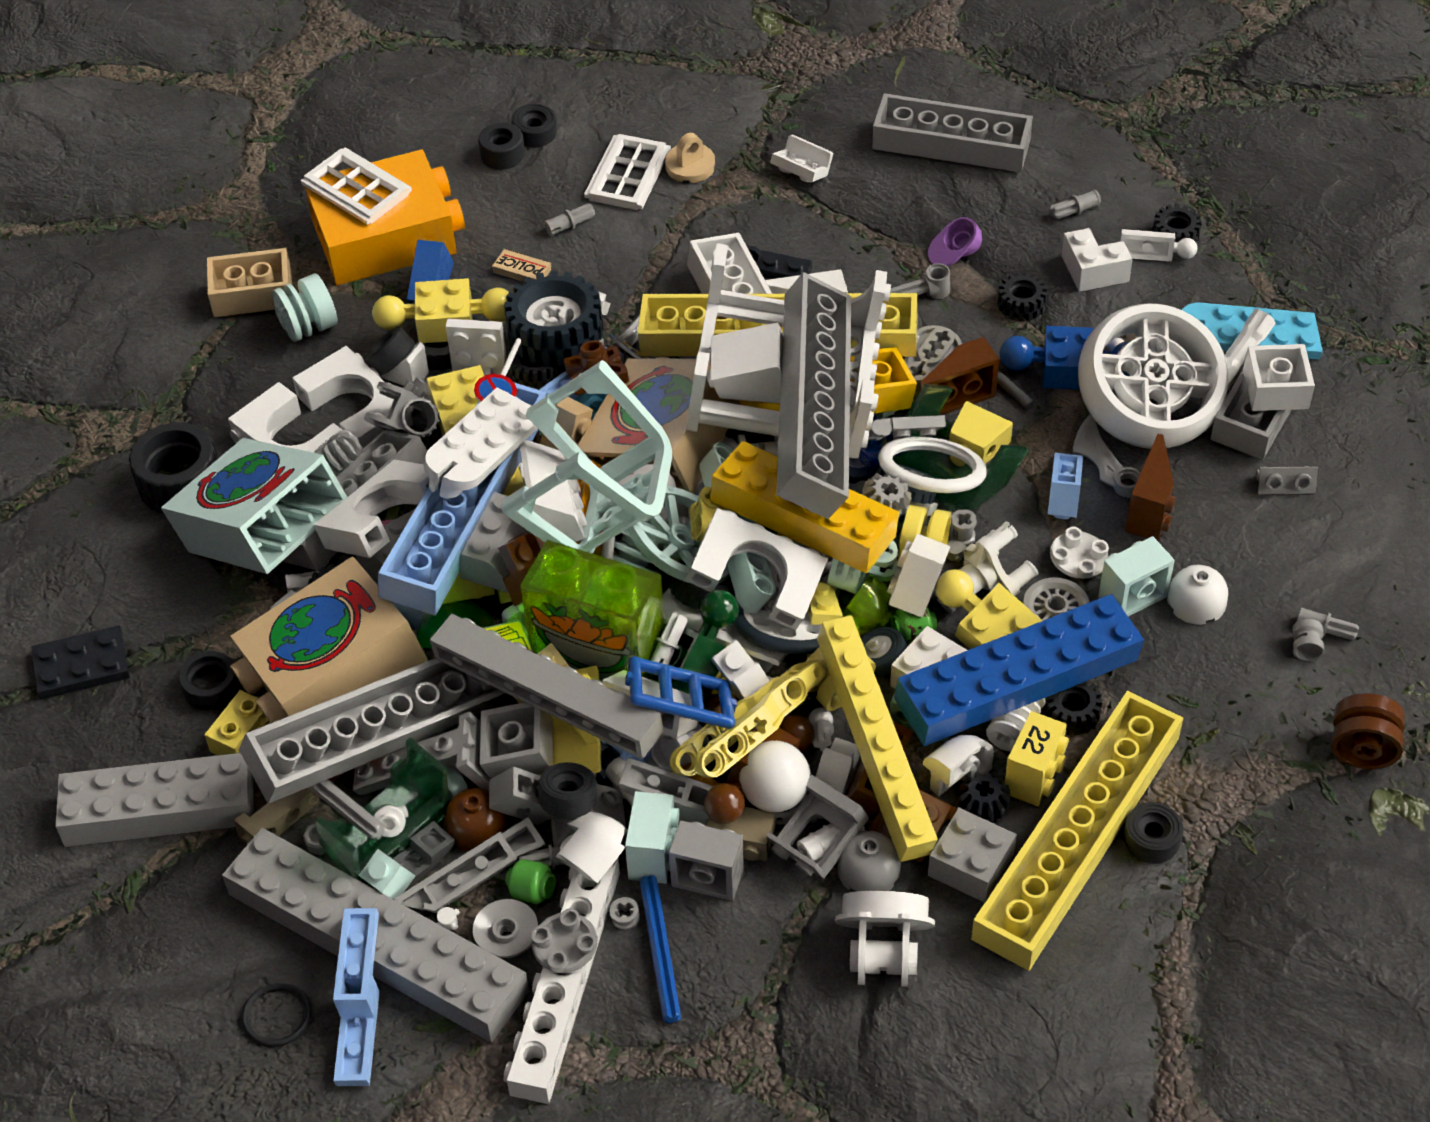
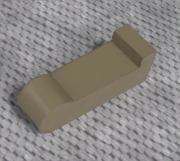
(276, 815)

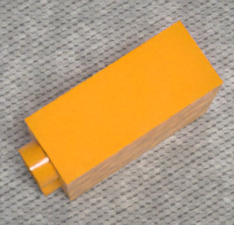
(391, 241)

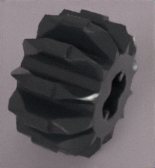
(984, 796)

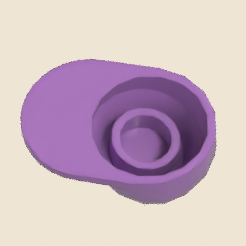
(956, 240)

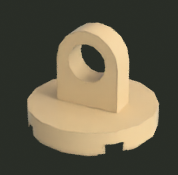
(690, 160)

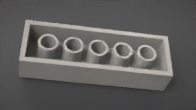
(952, 132)
(373, 458)
(153, 799)

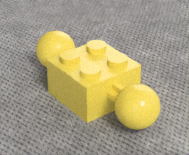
(435, 304)
(988, 618)

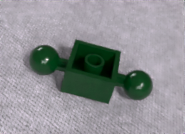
(695, 651)

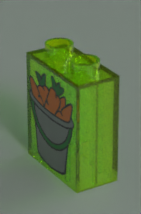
(592, 609)

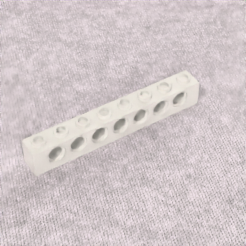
(538, 1080)

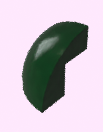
(464, 609)

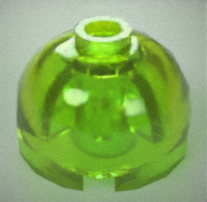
(870, 605)

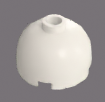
(1198, 594)

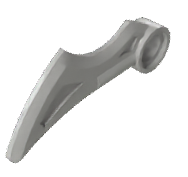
(1091, 445)

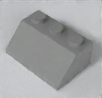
(480, 557)

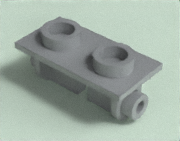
(1287, 480)

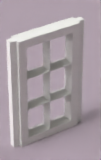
(313, 181)
(643, 186)

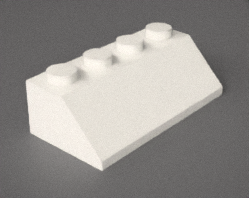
(740, 270)
(560, 505)

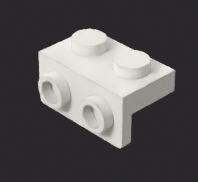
(803, 159)

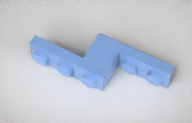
(356, 997)

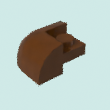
(518, 557)

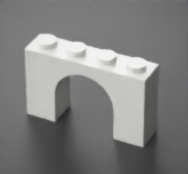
(343, 374)
(269, 414)
(353, 523)
(797, 566)

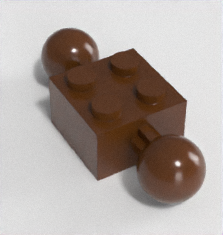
(727, 801)

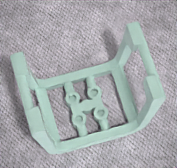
(622, 505)

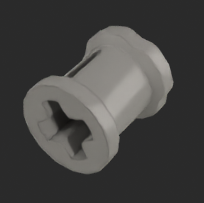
(960, 526)

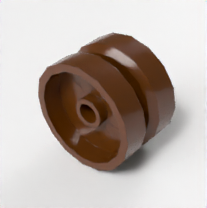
(1368, 731)

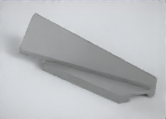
(472, 868)

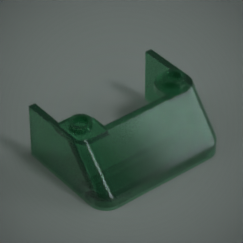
(940, 465)
(414, 782)

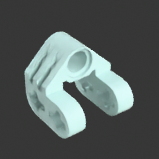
(851, 579)

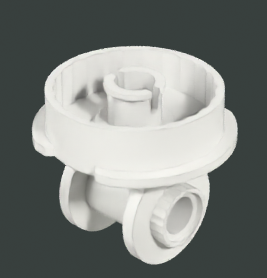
(884, 909)

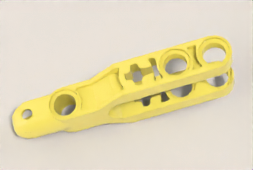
(763, 708)

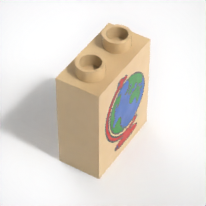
(665, 391)
(324, 643)

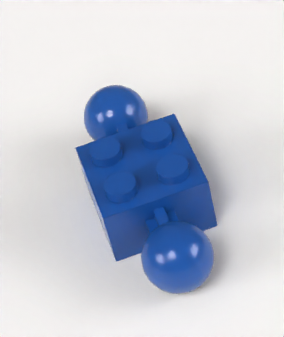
(1059, 355)

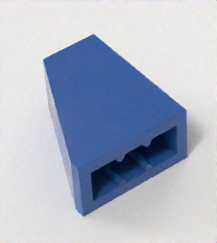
(430, 263)

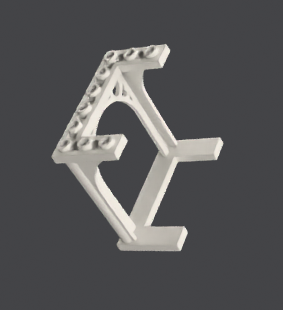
(865, 313)

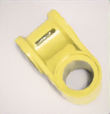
(701, 514)

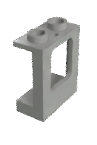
(834, 808)

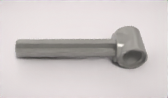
(933, 283)

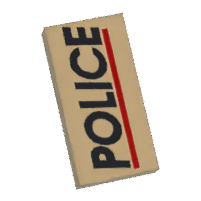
(519, 266)

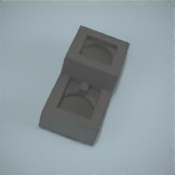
(425, 851)

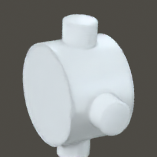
(448, 918)

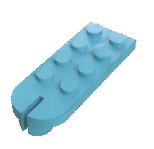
(1290, 328)

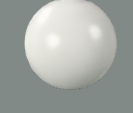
(775, 776)

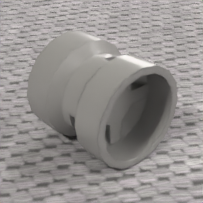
(1308, 640)

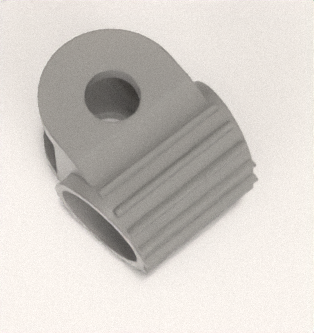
(395, 419)

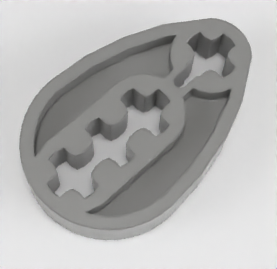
(926, 341)

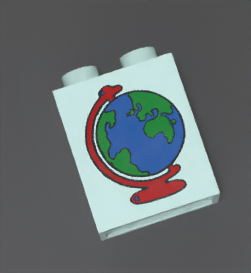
(254, 504)

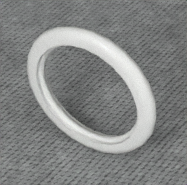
(929, 484)

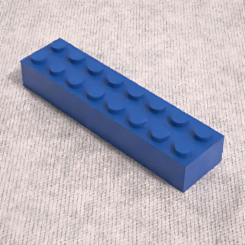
(1017, 669)

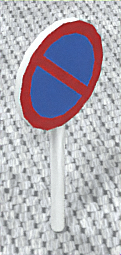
(490, 382)

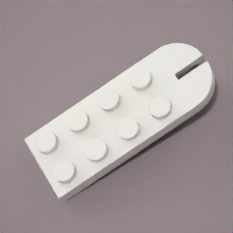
(478, 444)

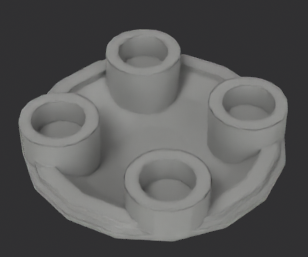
(564, 942)

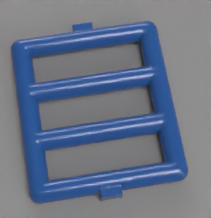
(665, 702)

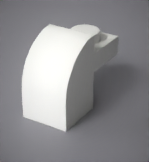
(740, 670)

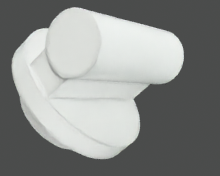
(392, 818)

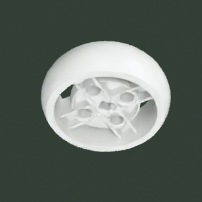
(1177, 340)

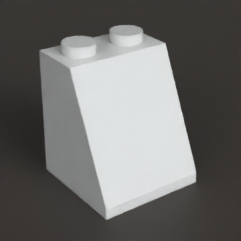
(747, 364)

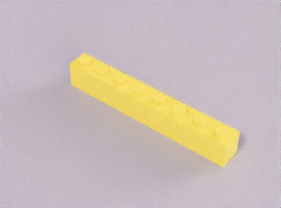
(876, 739)

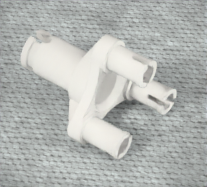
(985, 568)

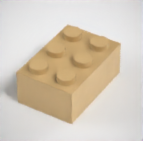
(246, 281)

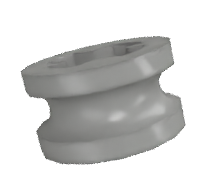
(624, 904)

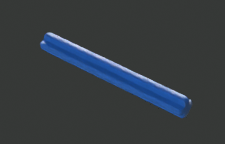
(660, 949)

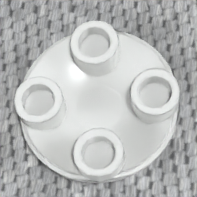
(1079, 553)

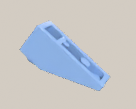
(1065, 485)

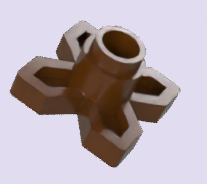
(591, 354)

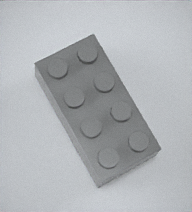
(1243, 428)

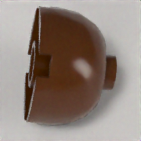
(471, 820)

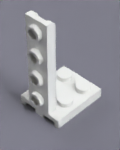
(476, 344)

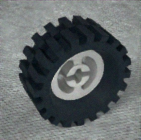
(553, 317)

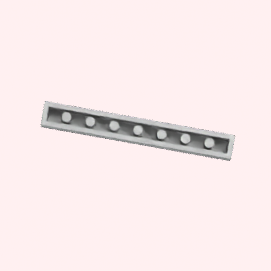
(547, 685)

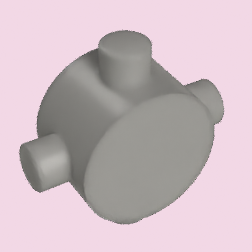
(956, 550)

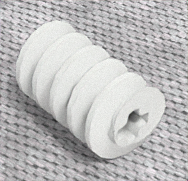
(1006, 728)

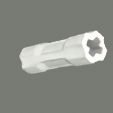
(1253, 332)

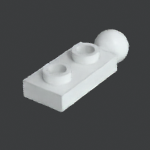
(1157, 245)

